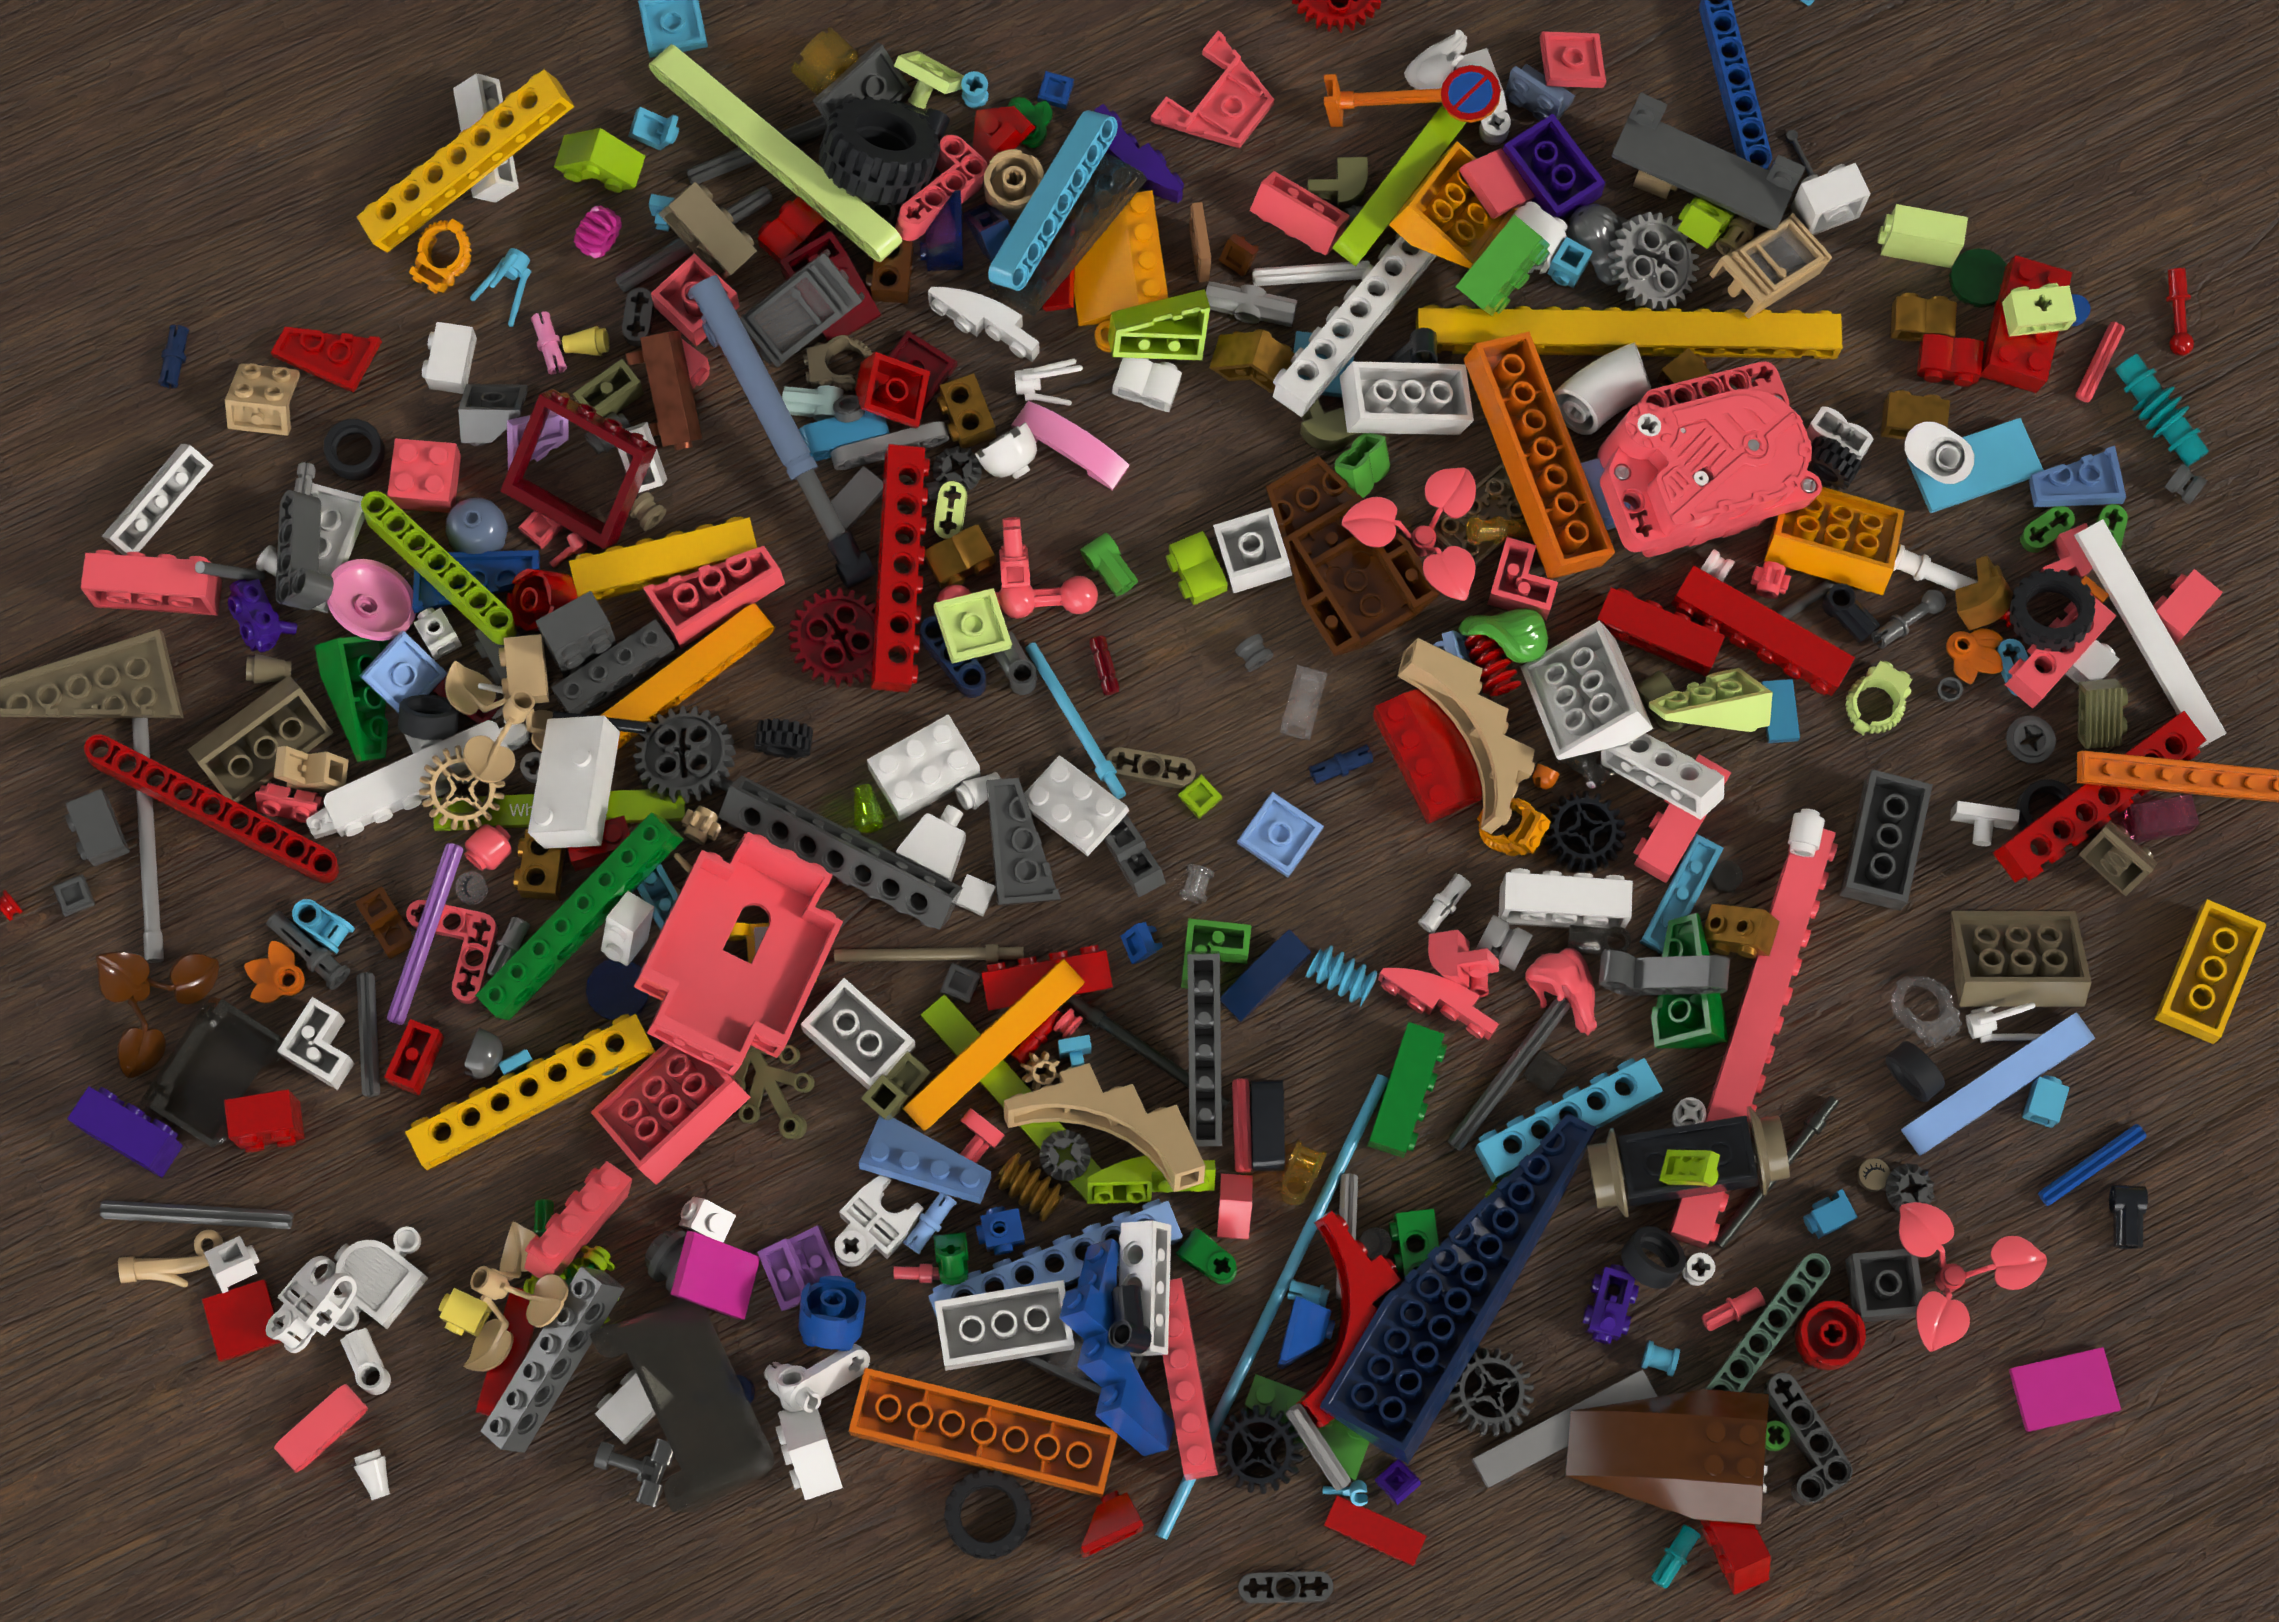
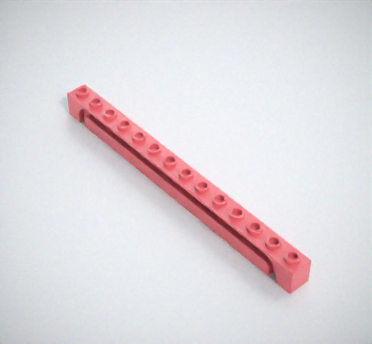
(1758, 1021)

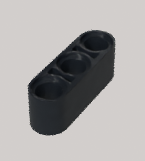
(1267, 1125)

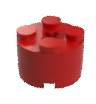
(537, 595)
(1842, 1322)

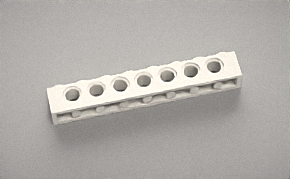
(1300, 393)

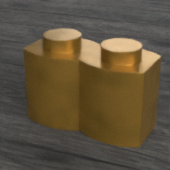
(1920, 316)
(960, 557)

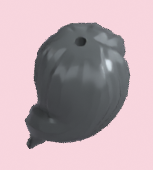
(1595, 229)

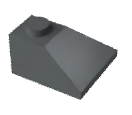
(486, 411)

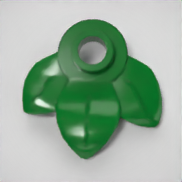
(1038, 115)

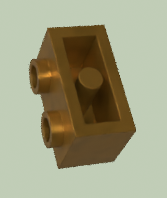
(1740, 930)

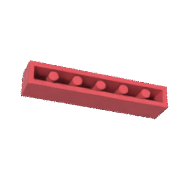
(1187, 1391)

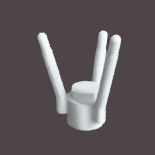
(1029, 380)
(1981, 1024)

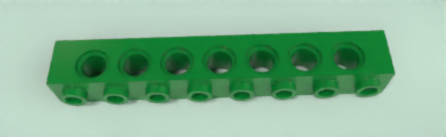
(579, 917)

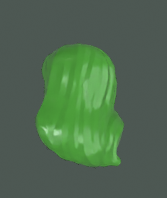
(1518, 632)

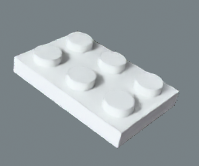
(1074, 805)

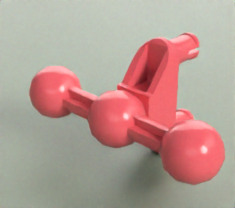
(1017, 596)

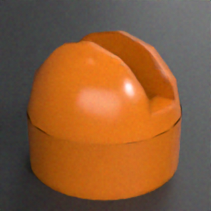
(1544, 777)

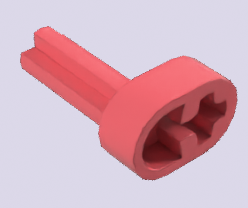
(985, 1135)

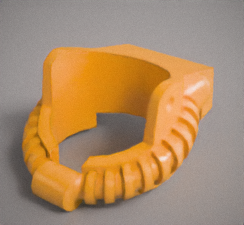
(426, 271)
(1525, 837)

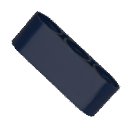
(957, 671)

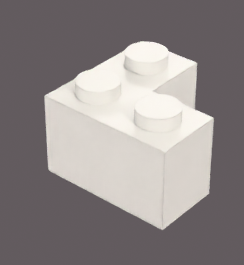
(310, 1046)
(809, 1452)

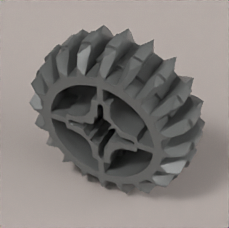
(1496, 1406)

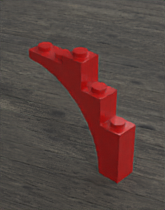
(1361, 1284)

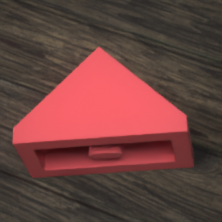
(1235, 1206)

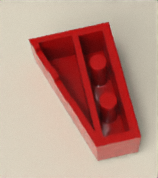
(1739, 1553)

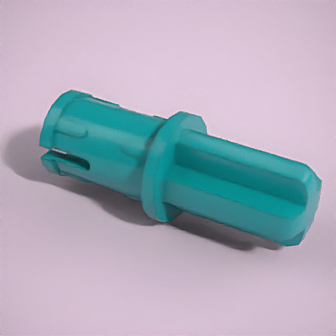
(1675, 1556)

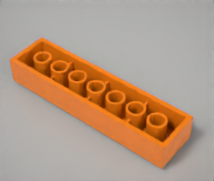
(1539, 455)
(983, 1432)

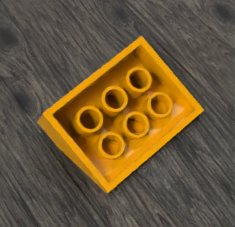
(1447, 215)
(1122, 265)
(1839, 540)

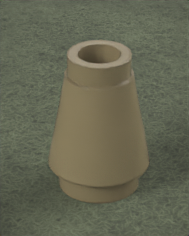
(266, 669)

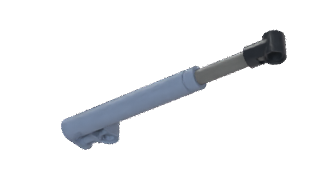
(727, 331)

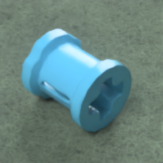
(969, 83)
(1660, 1358)

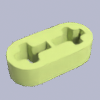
(943, 508)

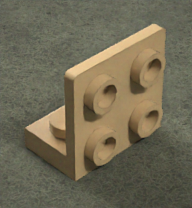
(261, 399)

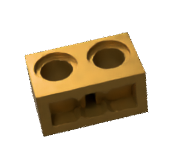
(971, 410)
(549, 865)

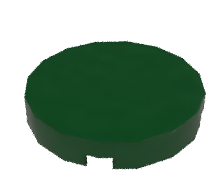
(1977, 277)

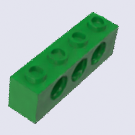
(1408, 1225)

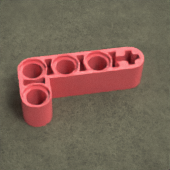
(960, 169)

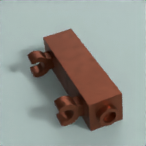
(669, 388)

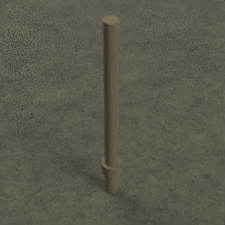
(991, 953)

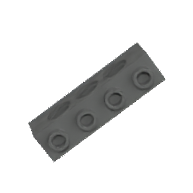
(614, 669)

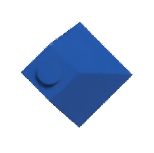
(1305, 1331)

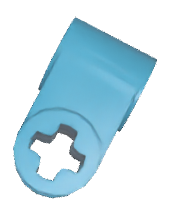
(326, 928)

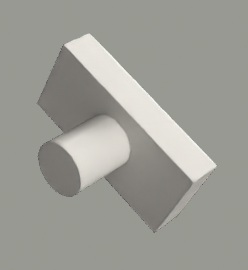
(1984, 819)

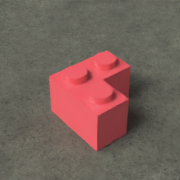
(1515, 587)

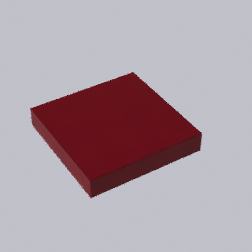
(923, 355)

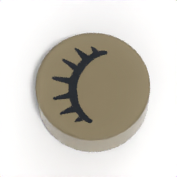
(1873, 1175)

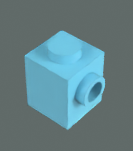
(1569, 263)

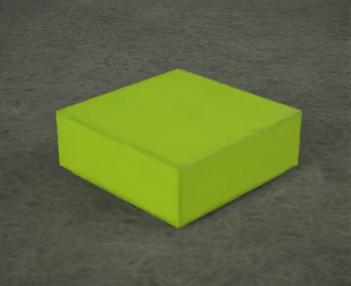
(1200, 796)

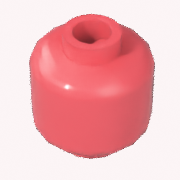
(488, 847)

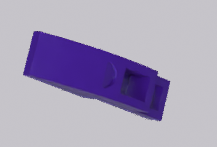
(1145, 159)

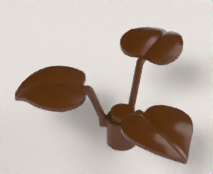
(125, 977)

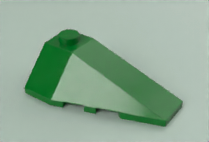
(355, 702)
(1687, 1018)

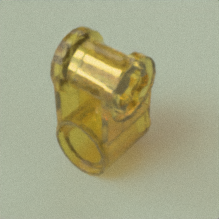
(1302, 1168)

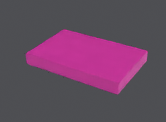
(715, 1275)
(2064, 1389)

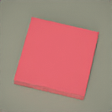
(1572, 59)
(1496, 183)

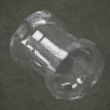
(1196, 883)

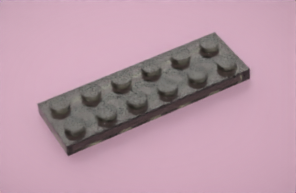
(1095, 209)

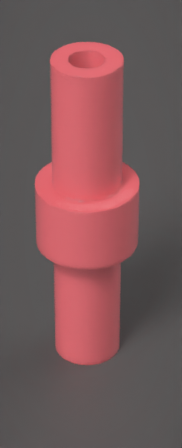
(924, 1273)

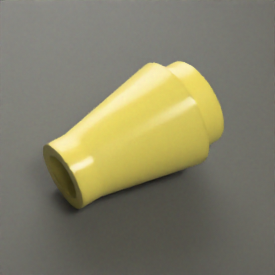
(588, 342)

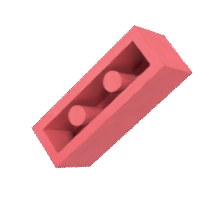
(1299, 213)

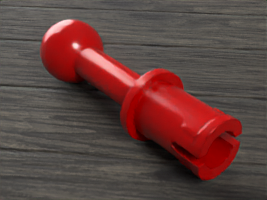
(2181, 342)

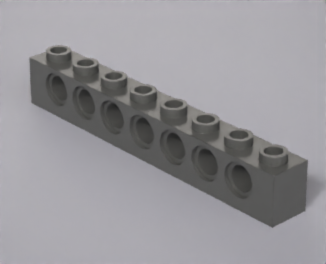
(855, 849)

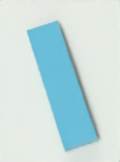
(1683, 889)

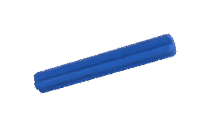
(2092, 1165)

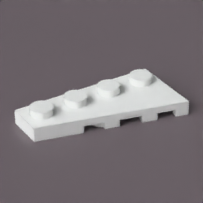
(339, 528)

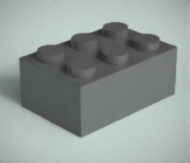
(576, 633)

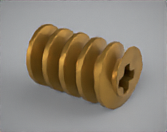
(1029, 1187)

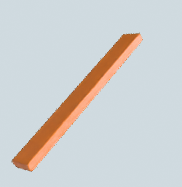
(2177, 776)

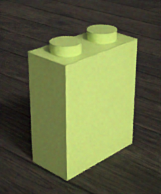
(1922, 235)

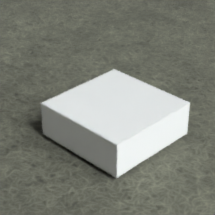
(975, 895)

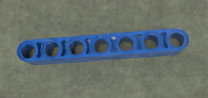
(1738, 69)

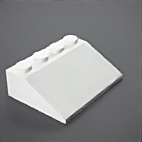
(1586, 694)

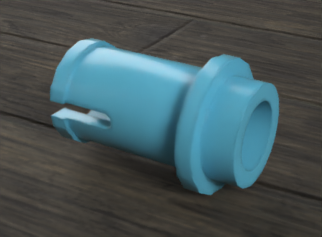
(1309, 1292)

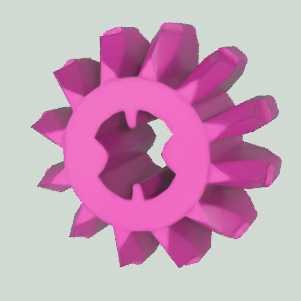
(597, 231)

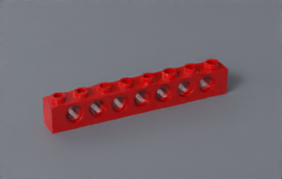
(885, 673)
(2016, 853)

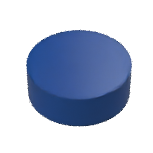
(2081, 308)

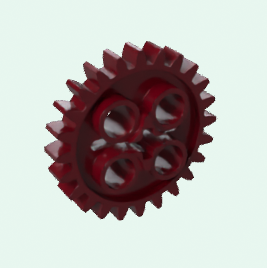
(813, 648)

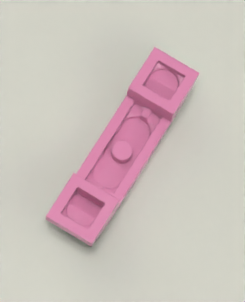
(1073, 443)

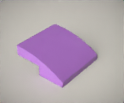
(796, 1263)

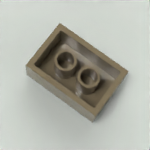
(708, 230)

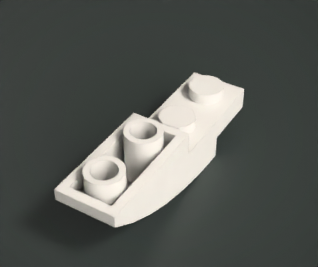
(974, 312)

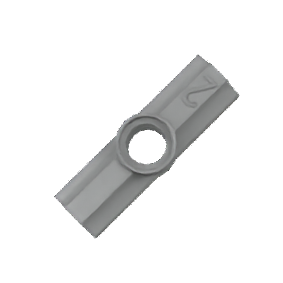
(1251, 304)

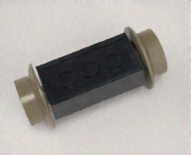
(1747, 1151)

